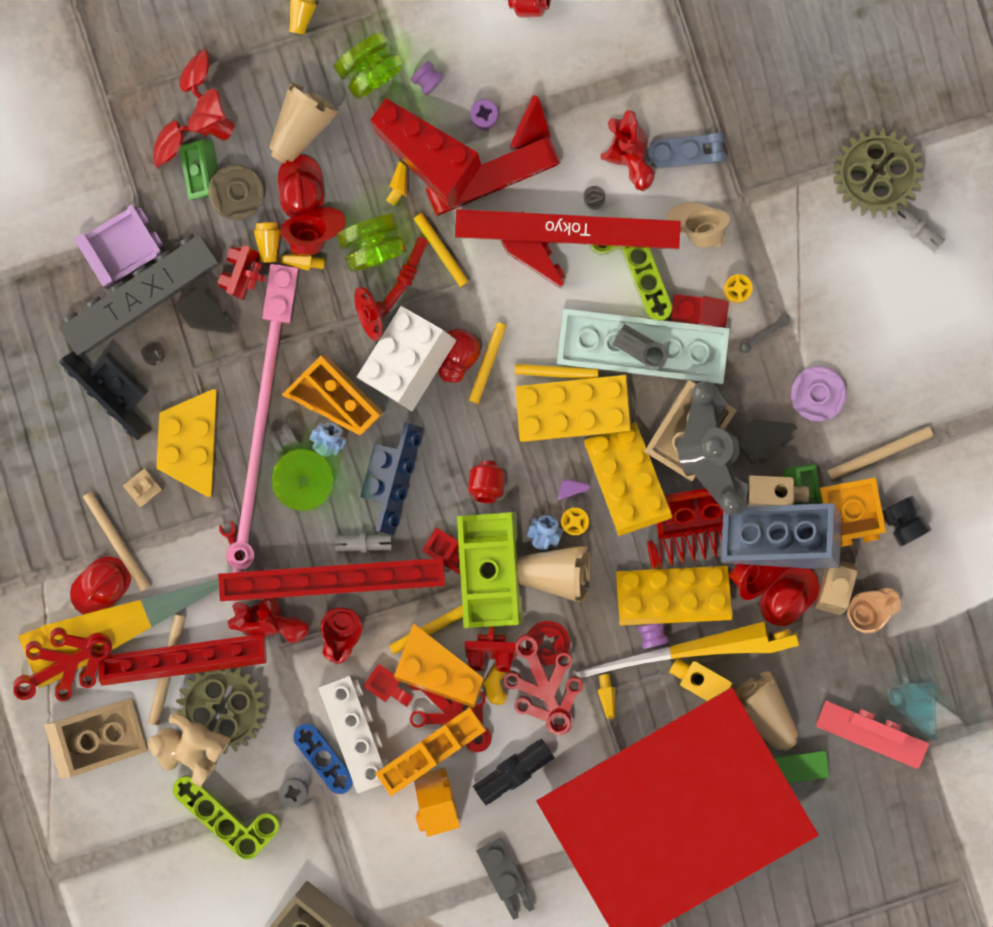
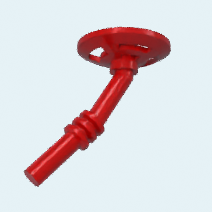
(372, 312)

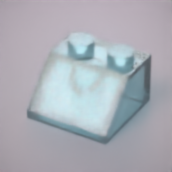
(916, 705)

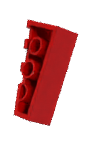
(428, 152)

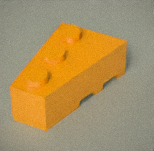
(334, 395)
(437, 670)
(436, 803)

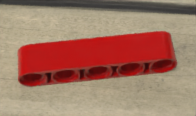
(503, 173)

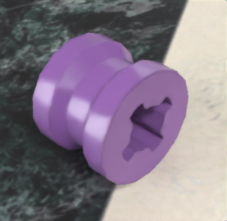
(427, 77)
(485, 119)
(653, 635)

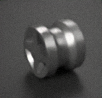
(284, 440)
(297, 790)

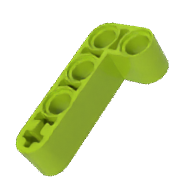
(639, 271)
(221, 813)

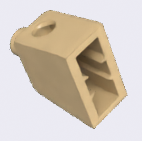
(763, 488)
(836, 588)

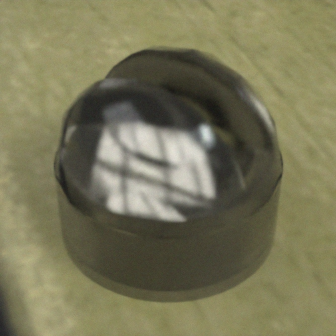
(593, 193)
(152, 353)

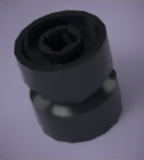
(911, 529)

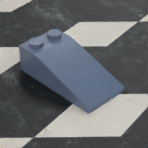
(783, 536)

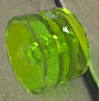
(368, 65)
(371, 243)
(286, 480)

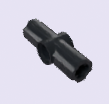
(513, 772)

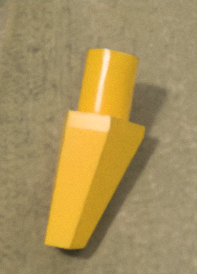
(398, 184)
(302, 261)
(607, 695)

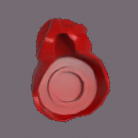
(461, 356)
(340, 633)

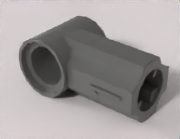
(638, 346)

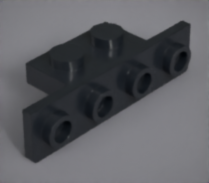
(113, 388)

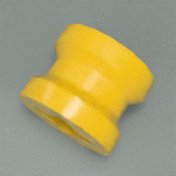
(742, 287)
(578, 519)

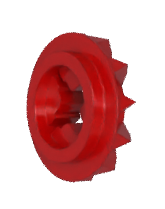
(550, 629)

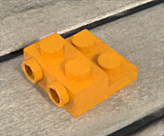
(859, 508)

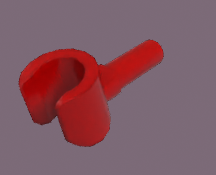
(231, 537)

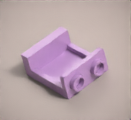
(120, 246)

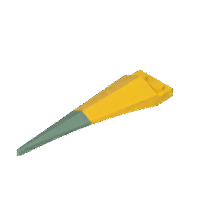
(118, 622)

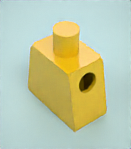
(712, 684)

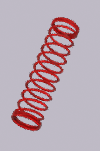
(654, 557)

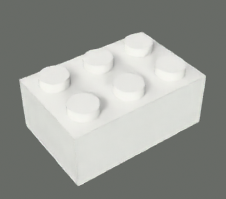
(406, 358)

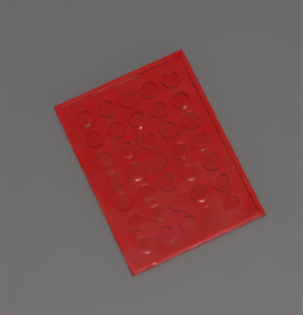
(677, 816)

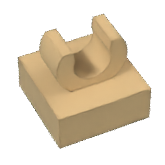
(142, 488)

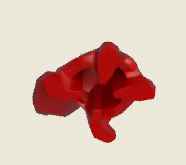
(630, 149)
(267, 619)

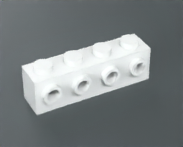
(353, 731)

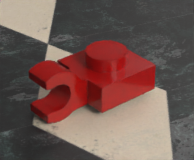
(384, 686)

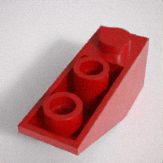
(536, 257)

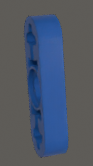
(334, 758)

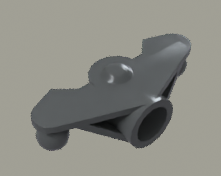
(710, 450)

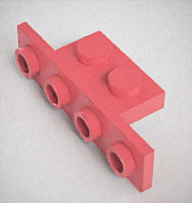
(871, 734)

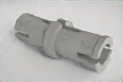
(918, 229)
(363, 543)

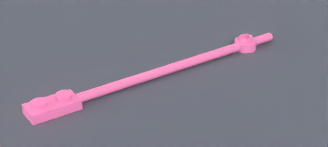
(277, 310)

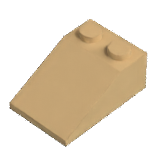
(673, 426)
(95, 738)

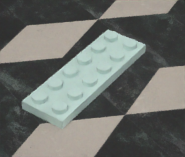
(692, 349)

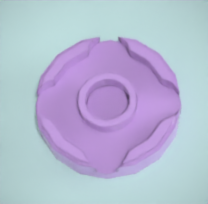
(818, 394)

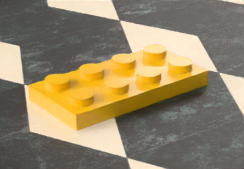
(573, 408)
(627, 480)
(673, 595)

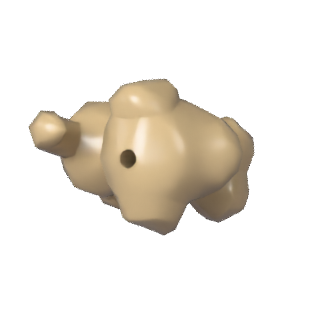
(188, 747)

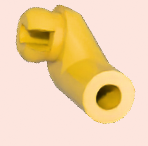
(493, 687)

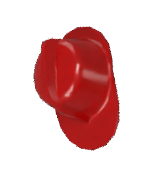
(300, 186)
(311, 230)
(754, 579)
(100, 585)
(789, 596)

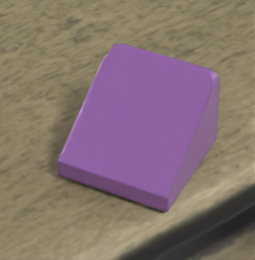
(570, 488)

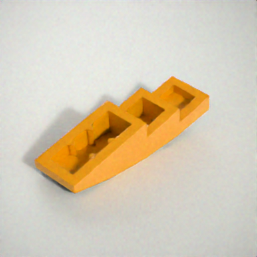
(430, 751)

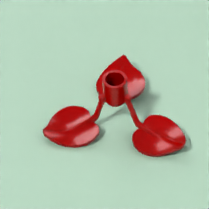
(206, 118)

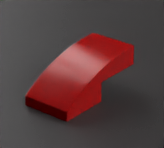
(443, 546)

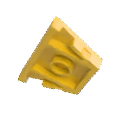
(188, 442)

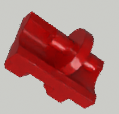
(244, 274)
(490, 647)

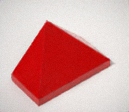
(532, 126)

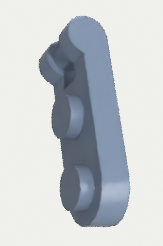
(686, 151)

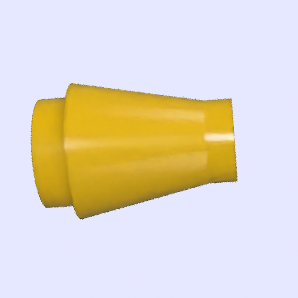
(301, 14)
(267, 240)

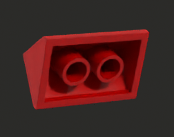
(690, 513)

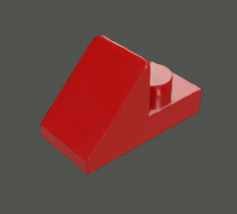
(699, 310)

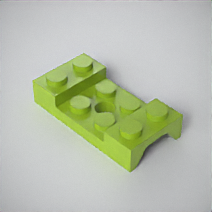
(493, 599)

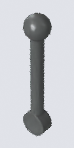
(782, 321)

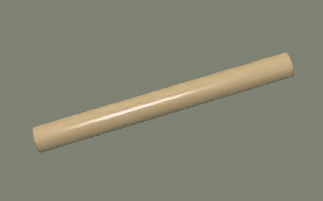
(880, 453)
(116, 541)
(163, 683)

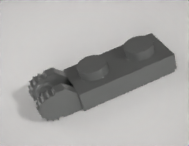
(504, 875)

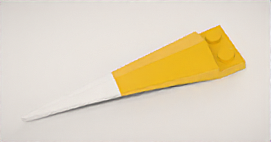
(746, 639)

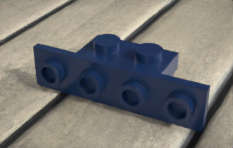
(390, 475)

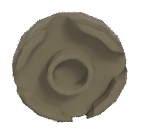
(235, 192)

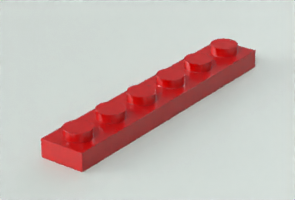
(183, 659)

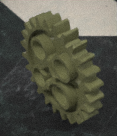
(899, 186)
(244, 719)

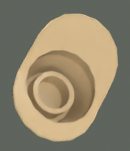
(701, 223)

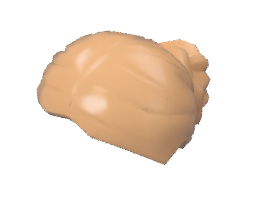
(873, 609)

